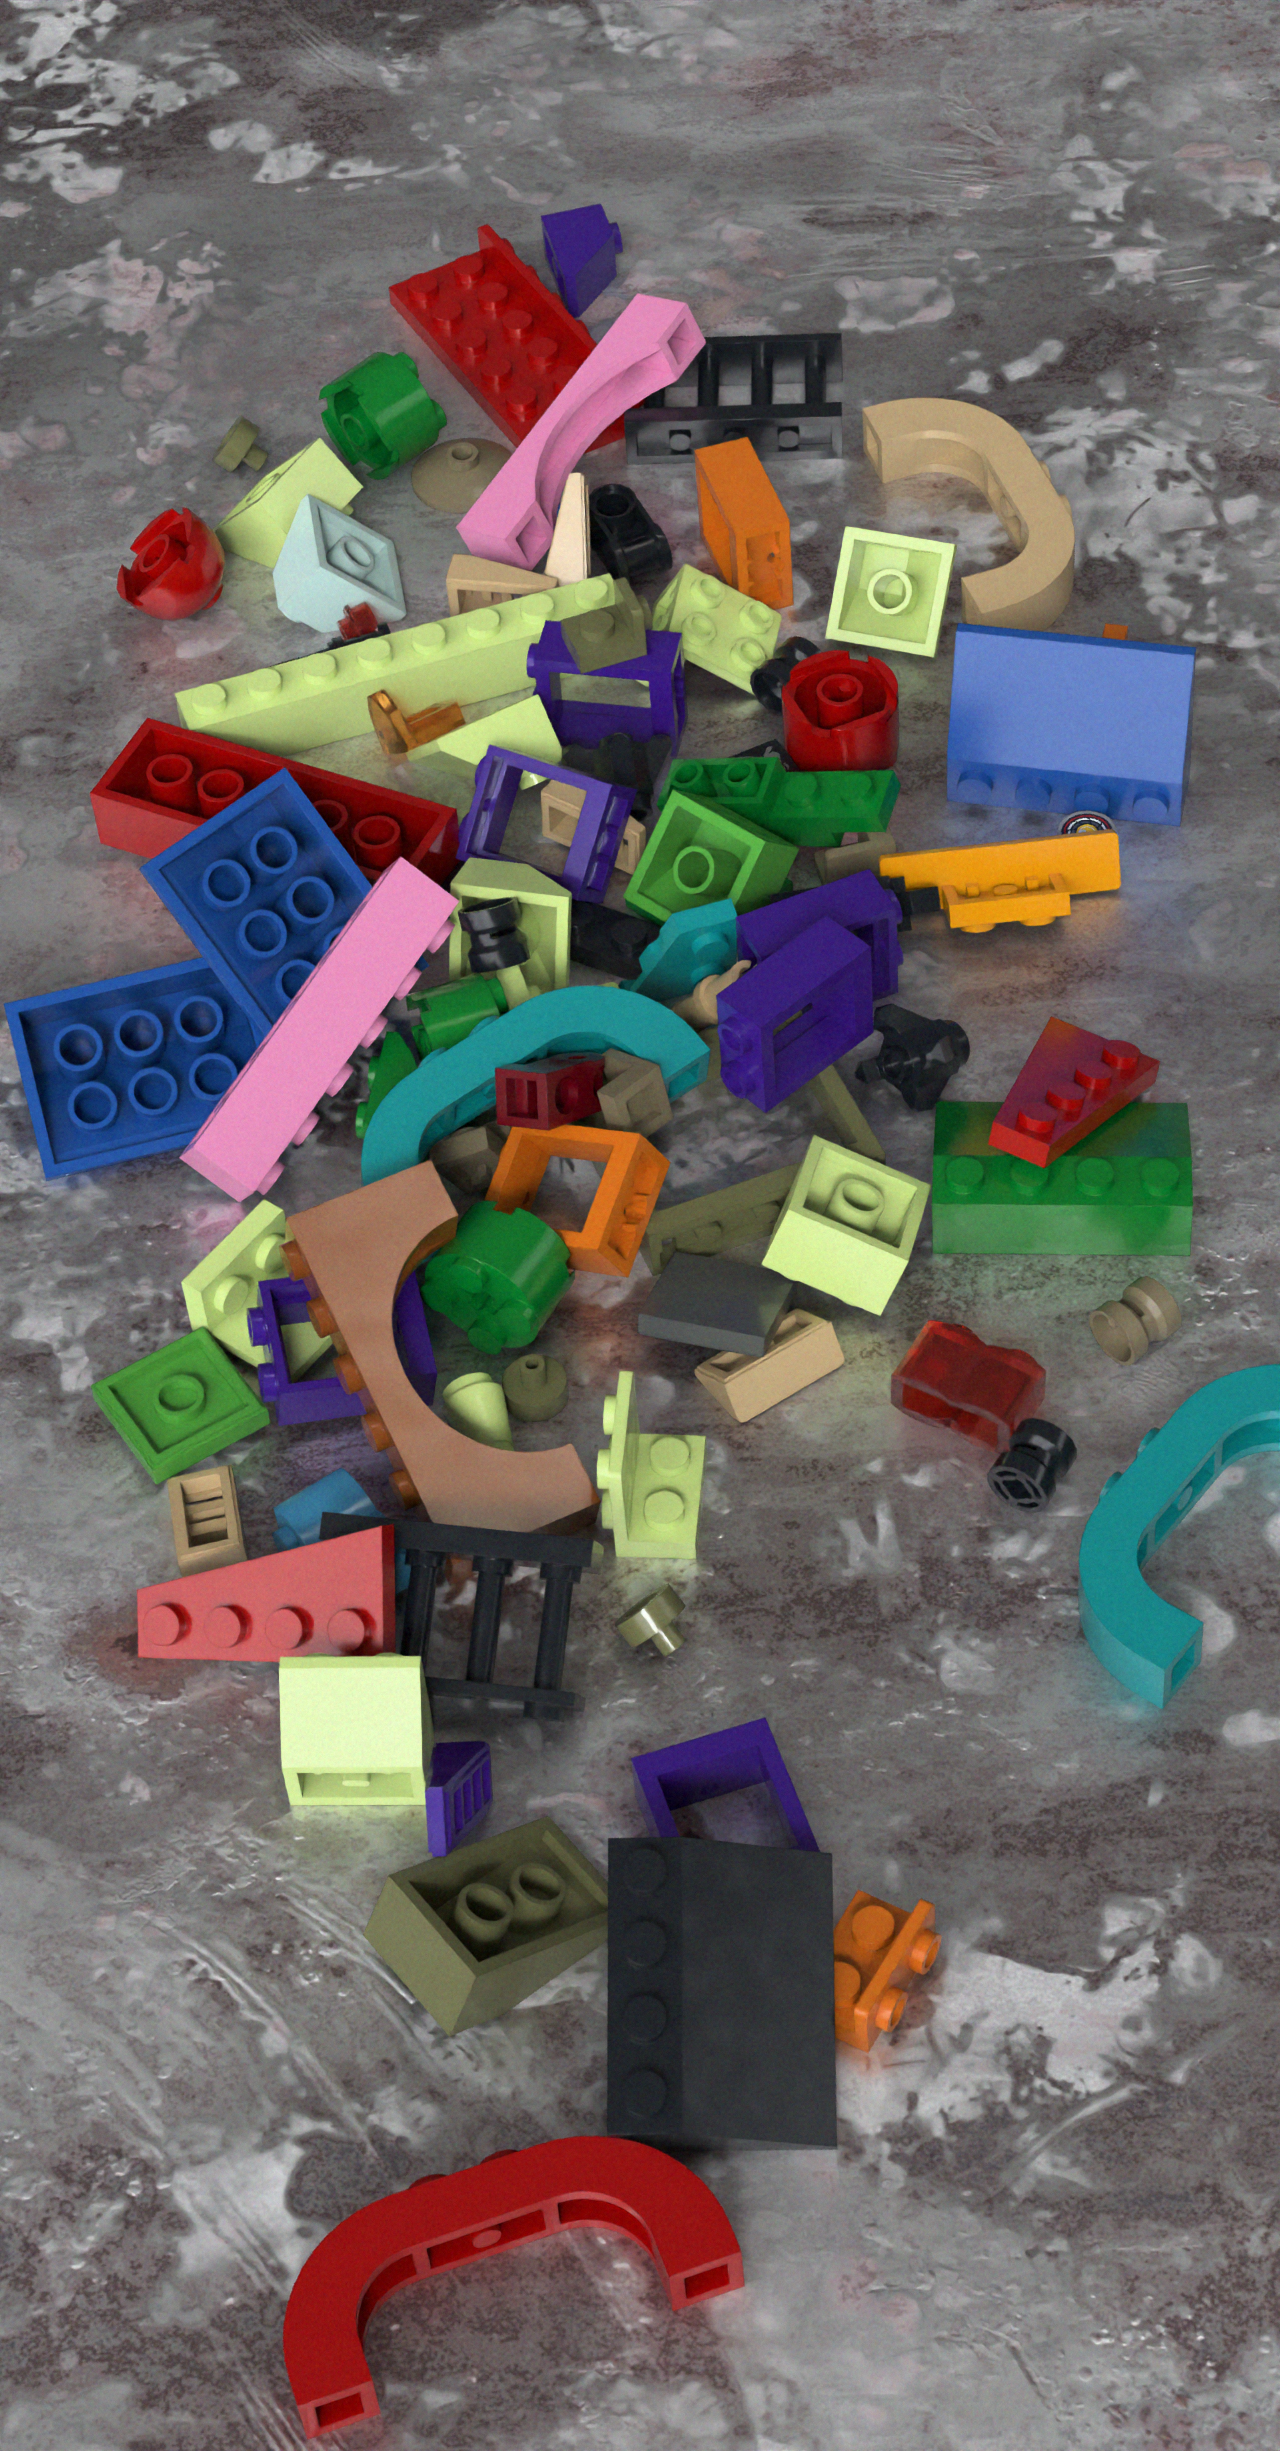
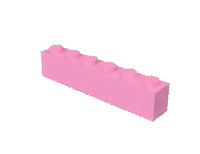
(320, 1031)

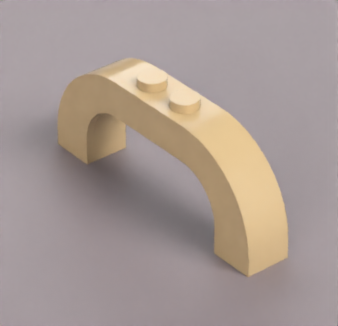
(985, 449)

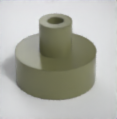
(239, 447)
(535, 1388)
(653, 1620)

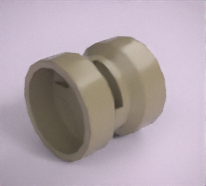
(1134, 1321)

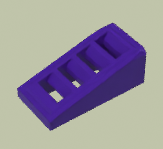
(456, 1793)

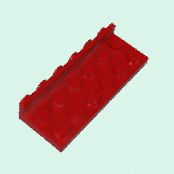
(500, 334)

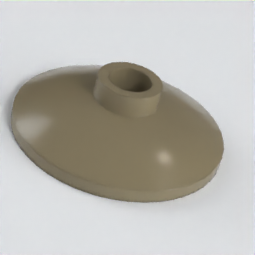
(457, 473)

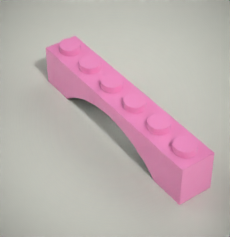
(635, 358)

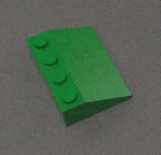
(1107, 1195)

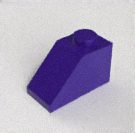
(581, 254)

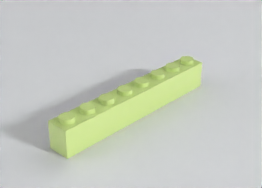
(437, 662)

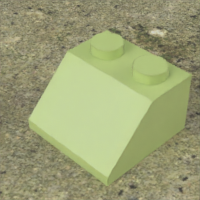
(265, 514)
(847, 1226)

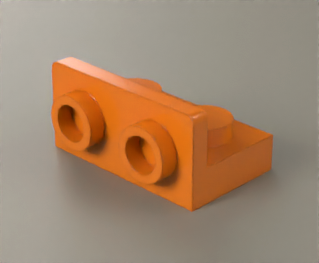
(875, 1961)

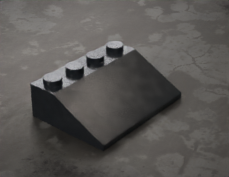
(720, 1996)

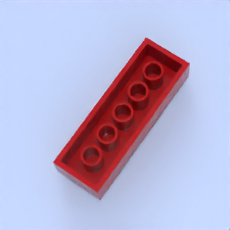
(180, 778)

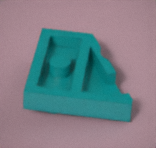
(687, 951)

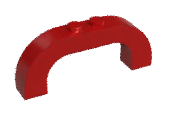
(479, 2214)

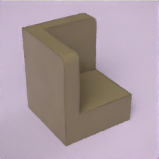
(854, 857)
(633, 1098)

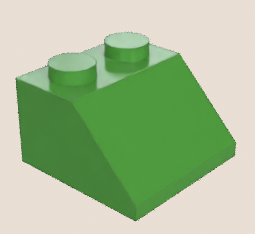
(707, 856)

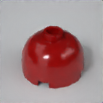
(175, 567)

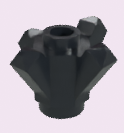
(625, 763)
(915, 1055)

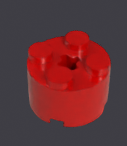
(841, 713)

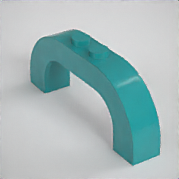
(460, 1081)
(1127, 1625)

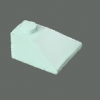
(333, 564)

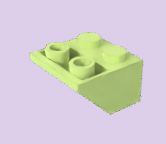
(355, 1729)

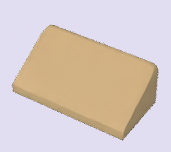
(797, 1356)

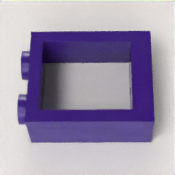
(590, 722)
(597, 830)
(850, 901)
(817, 967)
(284, 1303)
(715, 1767)

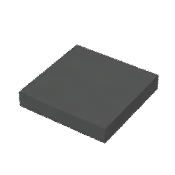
(717, 1304)

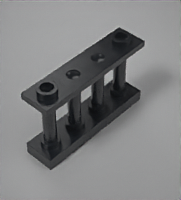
(775, 430)
(493, 1558)

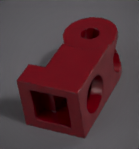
(549, 1090)

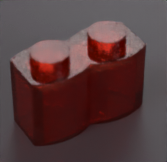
(967, 1386)

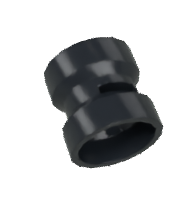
(774, 673)
(494, 934)
(1029, 1470)

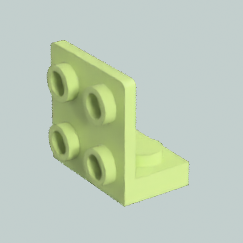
(717, 625)
(227, 1285)
(649, 1482)

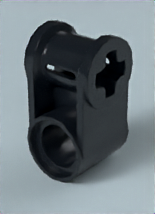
(626, 534)

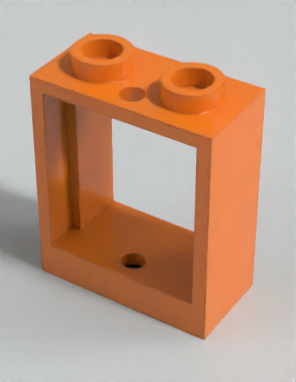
(744, 523)
(629, 1183)

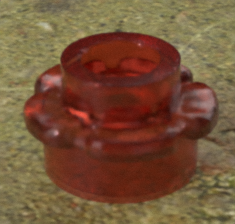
(357, 621)

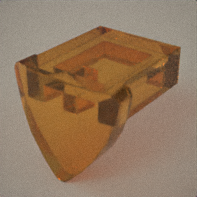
(404, 734)

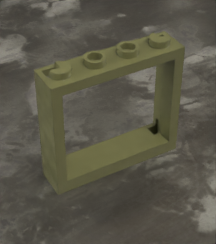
(753, 1206)

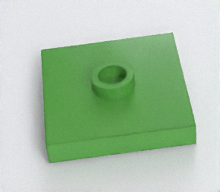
(180, 1405)

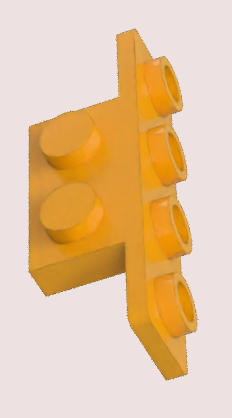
(1011, 878)

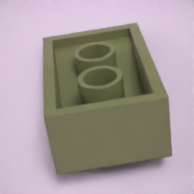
(490, 1922)

